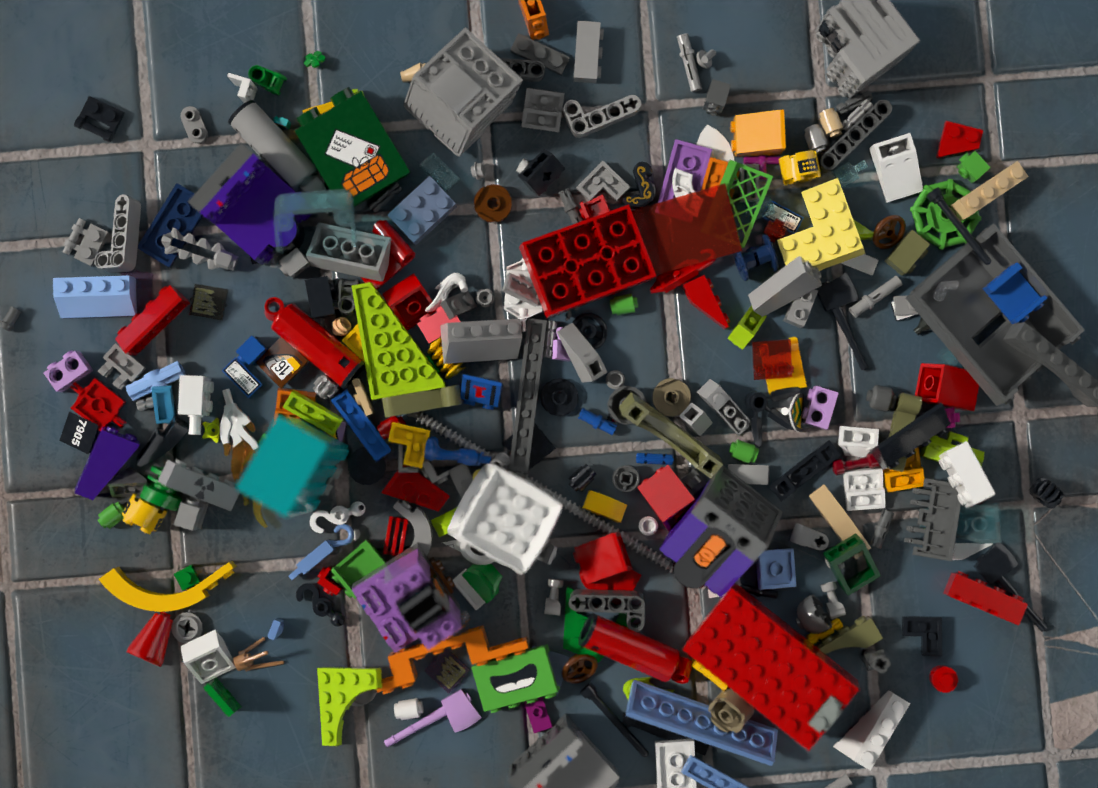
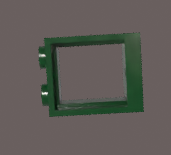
(837, 555)

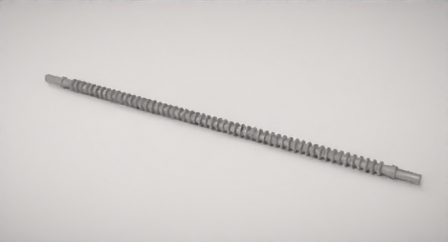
(567, 504)

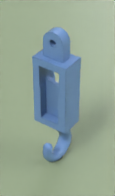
(322, 552)

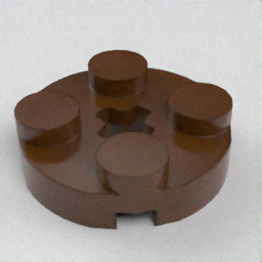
(490, 193)

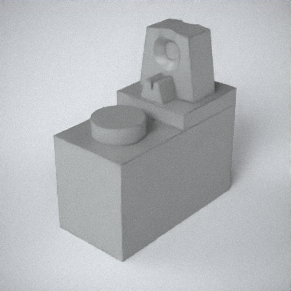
(191, 513)

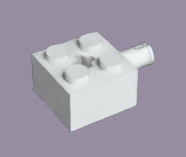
(195, 400)

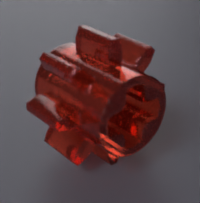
(775, 230)

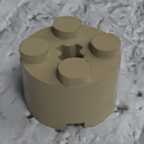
(730, 711)

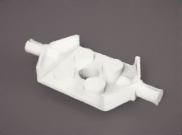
(518, 307)

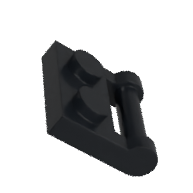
(102, 113)

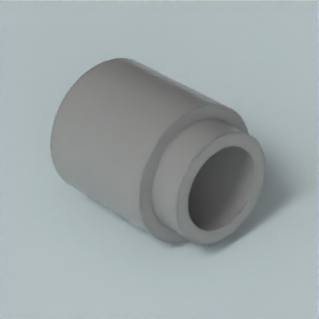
(816, 138)

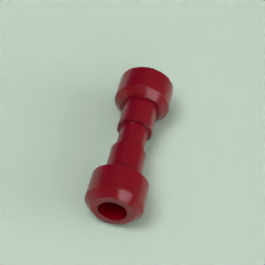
(840, 467)

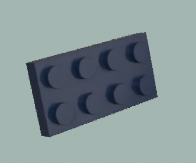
(173, 214)

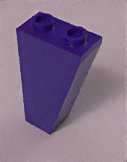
(105, 460)

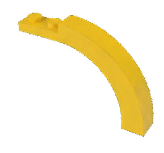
(129, 592)

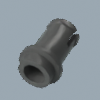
(10, 319)

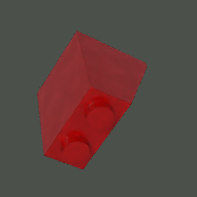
(948, 386)
(666, 496)
(602, 558)

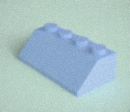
(95, 296)

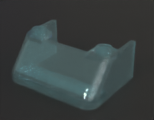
(335, 201)

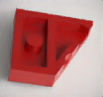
(958, 139)

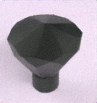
(922, 327)

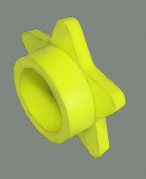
(208, 430)

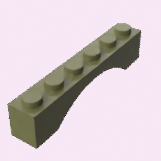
(689, 447)
(861, 634)

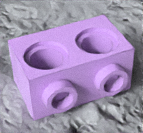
(69, 374)
(825, 409)

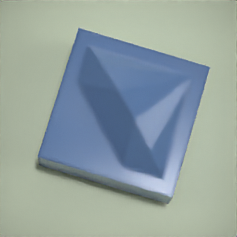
(276, 629)

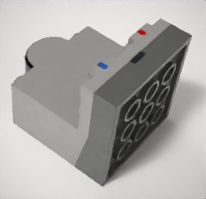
(563, 760)

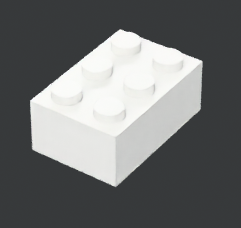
(966, 475)

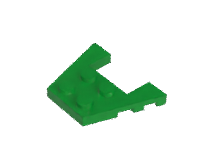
(574, 624)

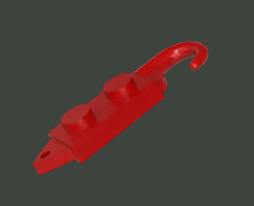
(673, 279)

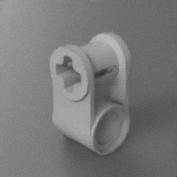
(806, 536)

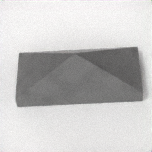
(127, 483)

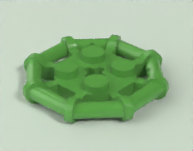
(935, 218)

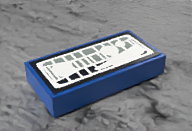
(791, 219)
(242, 377)

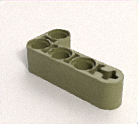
(421, 401)
(905, 411)

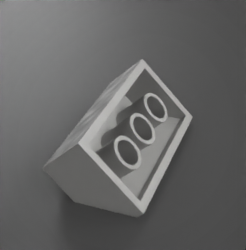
(333, 251)
(481, 340)

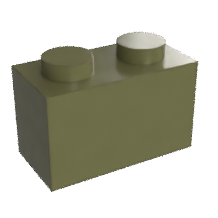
(907, 253)

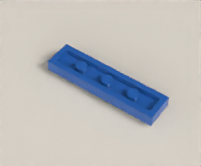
(361, 425)

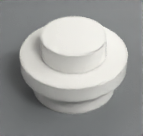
(648, 525)

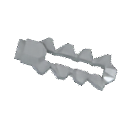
(222, 258)

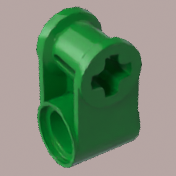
(270, 81)

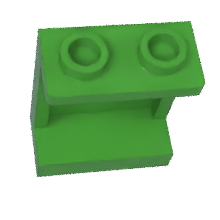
(356, 566)

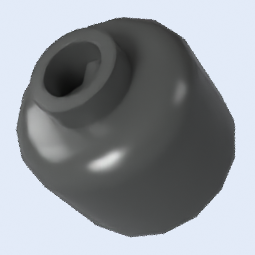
(881, 398)

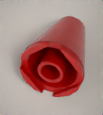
(152, 639)

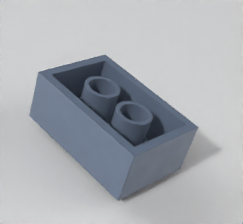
(422, 210)

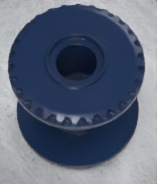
(755, 257)

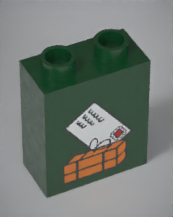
(351, 146)

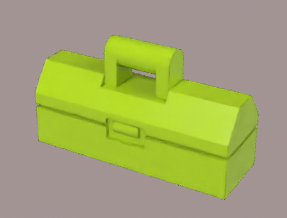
(940, 445)

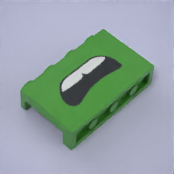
(515, 679)

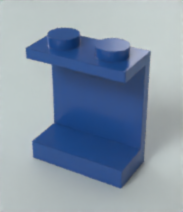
(1014, 294)

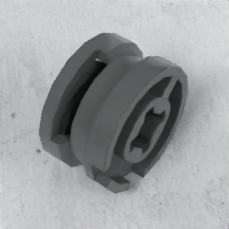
(625, 478)

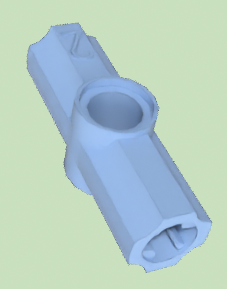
(157, 377)

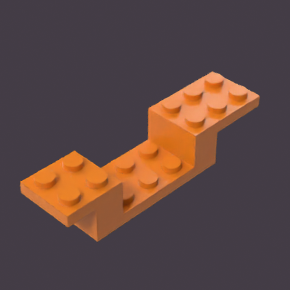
(478, 648)

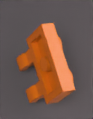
(714, 174)

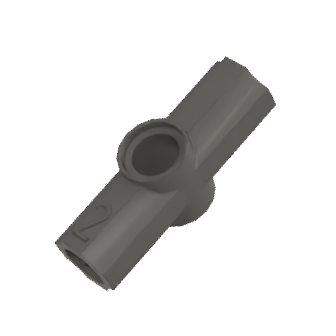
(875, 660)

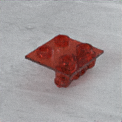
(772, 359)

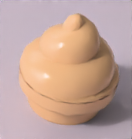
(341, 326)

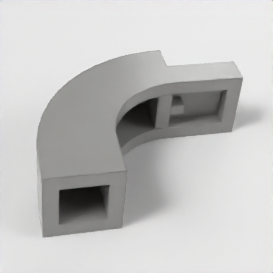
(420, 523)

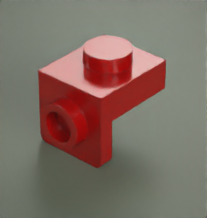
(594, 207)
(329, 585)

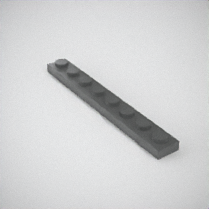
(528, 395)

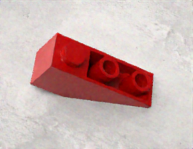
(701, 297)

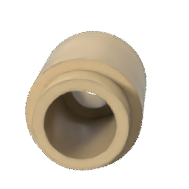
(831, 123)

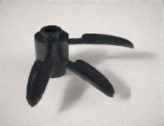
(774, 414)

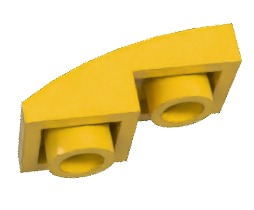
(605, 506)

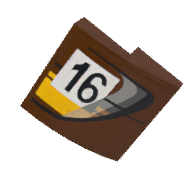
(281, 362)

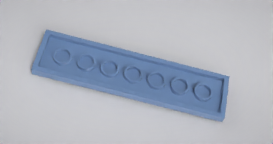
(694, 721)

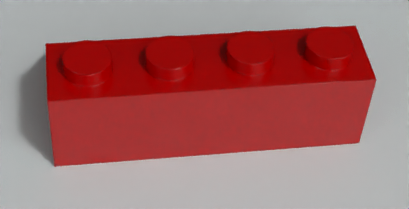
(151, 321)

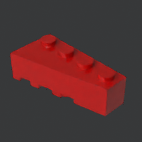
(985, 598)

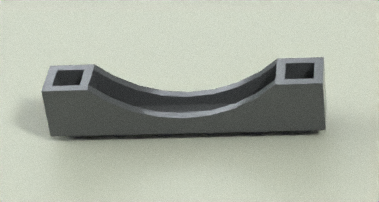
(1031, 343)

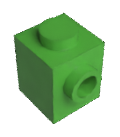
(972, 166)

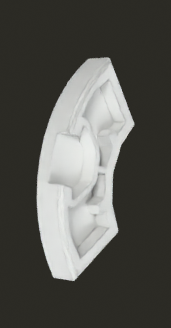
(682, 183)

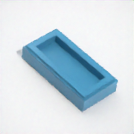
(163, 404)

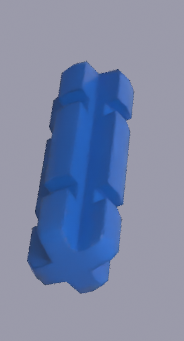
(654, 458)

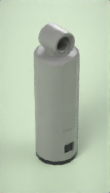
(275, 148)

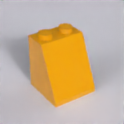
(758, 134)

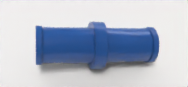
(597, 421)

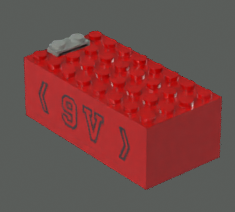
(771, 666)

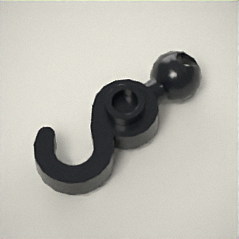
(321, 605)

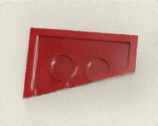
(416, 489)

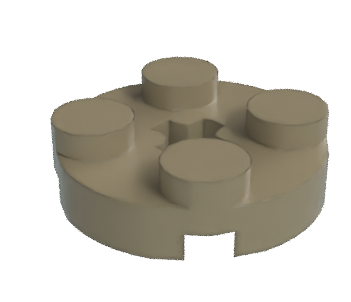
(661, 392)

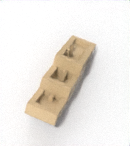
(835, 515)

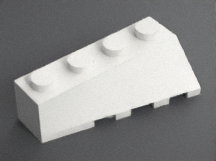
(873, 730)

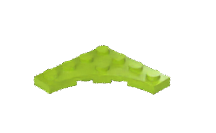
(337, 692)

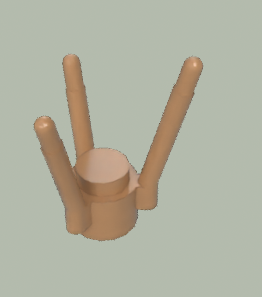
(245, 660)

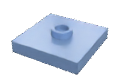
(776, 569)

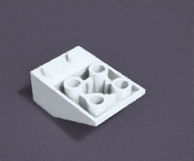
(897, 167)

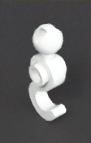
(338, 515)

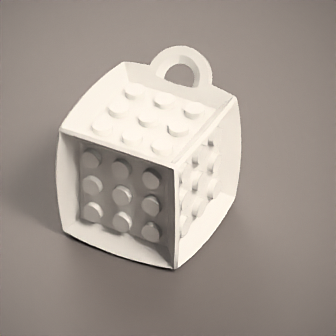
(503, 519)

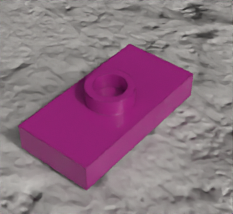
(538, 715)

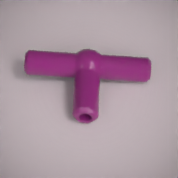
(762, 160)

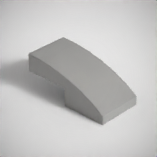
(751, 473)

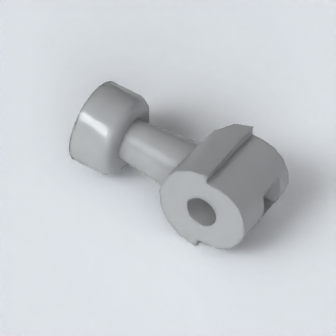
(552, 604)
(834, 607)

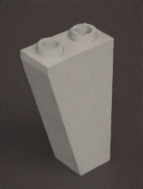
(785, 286)

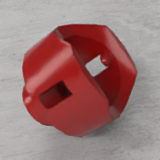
(943, 678)

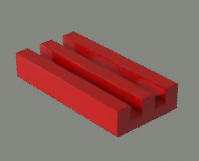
(388, 534)

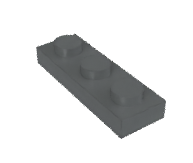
(536, 51)

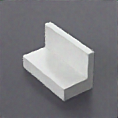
(247, 87)

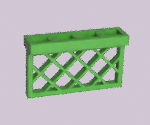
(728, 179)

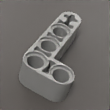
(603, 112)
(124, 237)

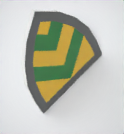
(794, 412)

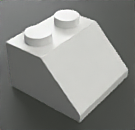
(207, 657)

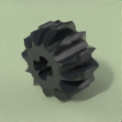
(1046, 493)

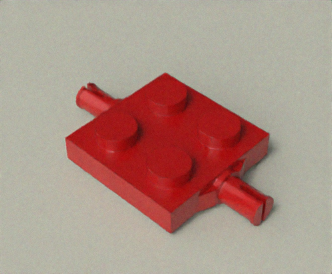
(98, 404)

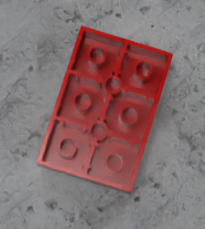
(587, 261)

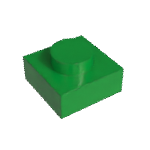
(187, 577)

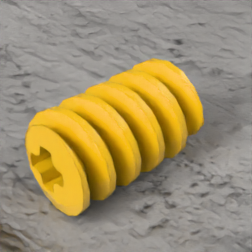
(452, 369)

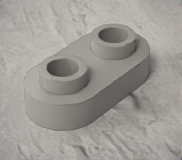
(193, 124)

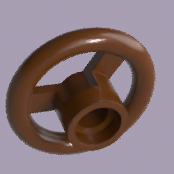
(886, 229)
(577, 666)

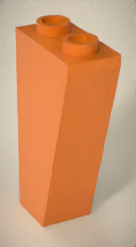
(534, 18)

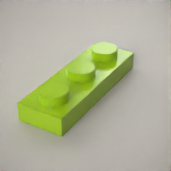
(313, 412)

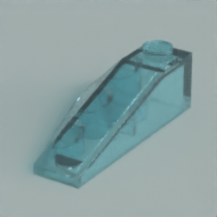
(979, 523)

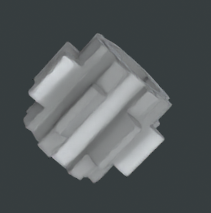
(325, 387)

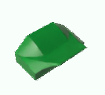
(483, 580)

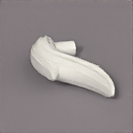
(449, 283)

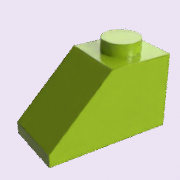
(746, 328)

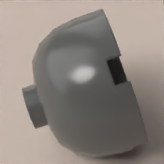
(812, 616)

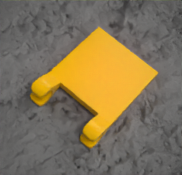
(797, 378)

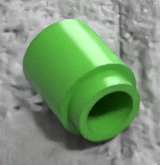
(623, 304)
(743, 451)
(111, 515)

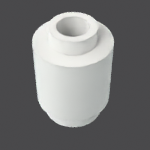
(408, 709)

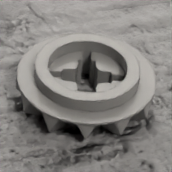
(179, 632)

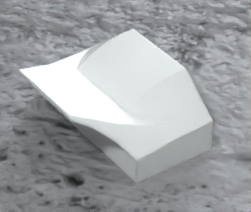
(857, 440)

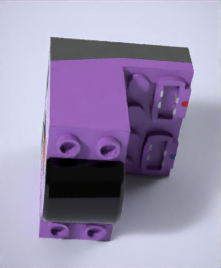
(409, 601)

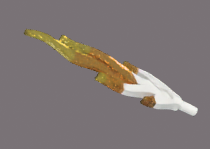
(243, 445)

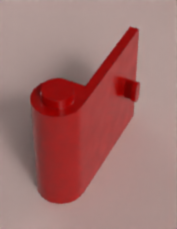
(400, 252)

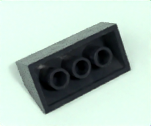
(911, 436)

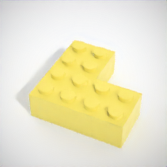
(834, 231)

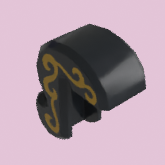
(645, 187)

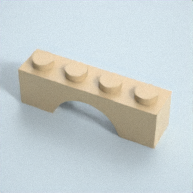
(989, 191)

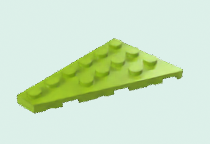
(390, 354)

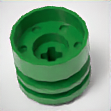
(159, 493)

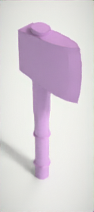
(456, 707)

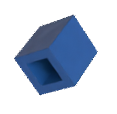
(251, 351)

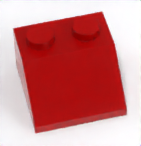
(408, 301)

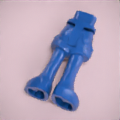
(465, 456)

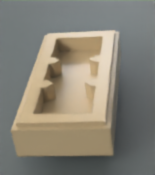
(362, 397)

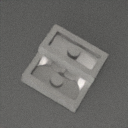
(542, 109)

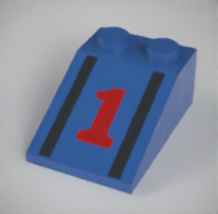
(481, 391)

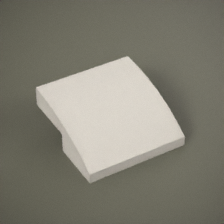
(864, 489)

